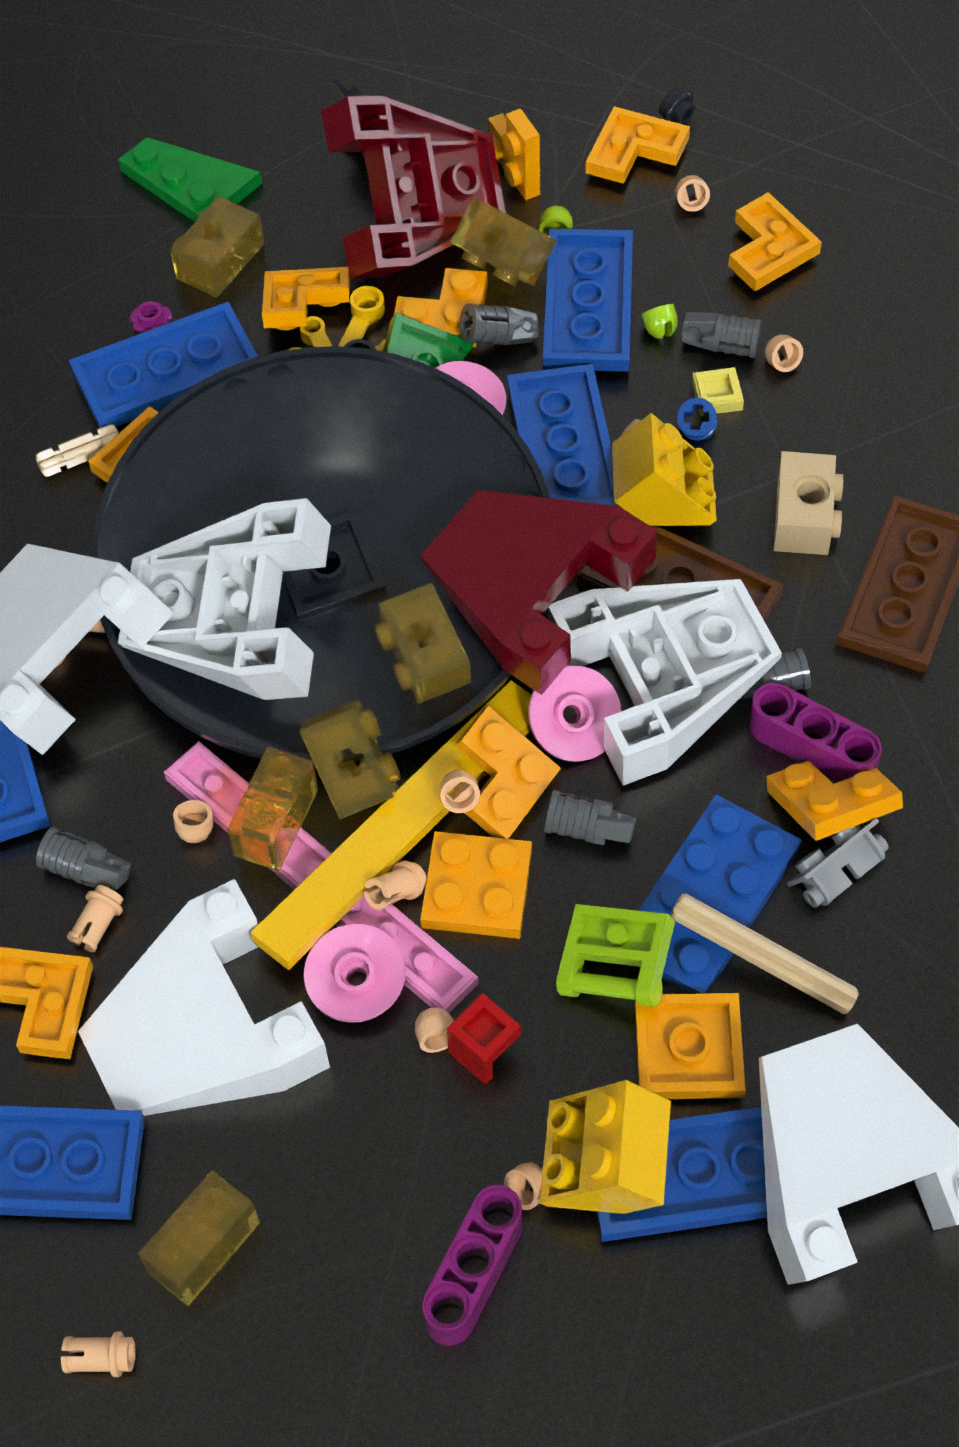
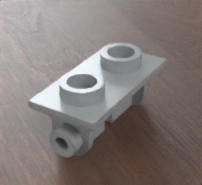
(823, 872)

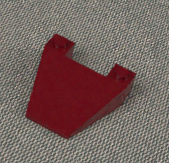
(418, 178)
(514, 556)

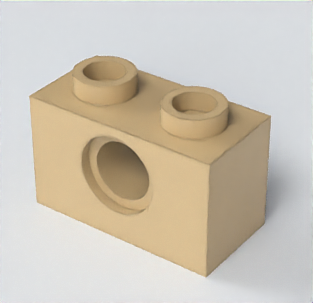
(806, 503)

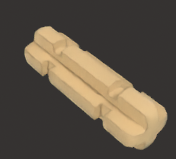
(74, 450)

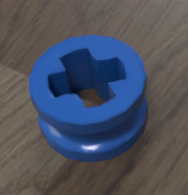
(687, 410)

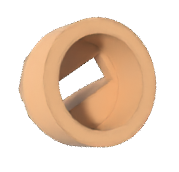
(700, 191)
(789, 347)
(464, 797)
(193, 821)
(432, 1029)
(522, 1179)

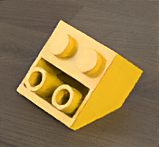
(662, 476)
(606, 1150)

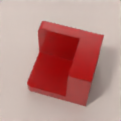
(481, 1037)

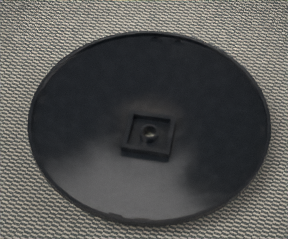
(384, 459)

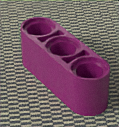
(804, 716)
(473, 1290)

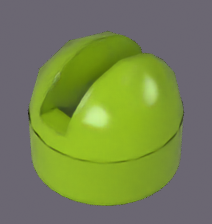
(555, 218)
(660, 321)

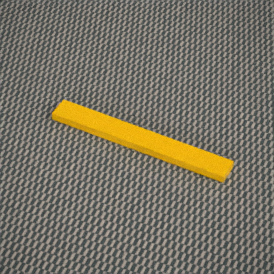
(375, 845)

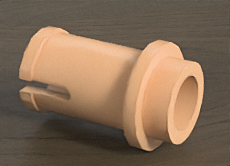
(403, 882)
(96, 917)
(101, 1354)

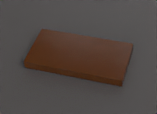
(688, 562)
(905, 586)

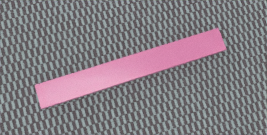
(430, 968)

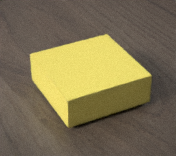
(719, 388)

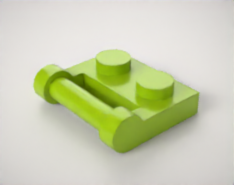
(616, 938)

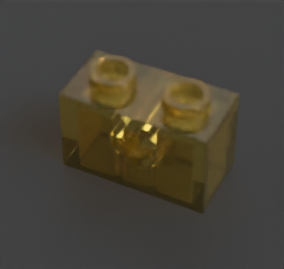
(217, 246)
(522, 250)
(441, 661)
(348, 785)
(273, 808)
(199, 1238)

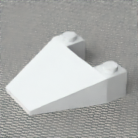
(227, 598)
(44, 612)
(680, 656)
(179, 1029)
(842, 1129)

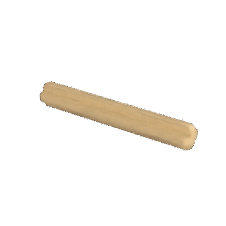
(764, 953)

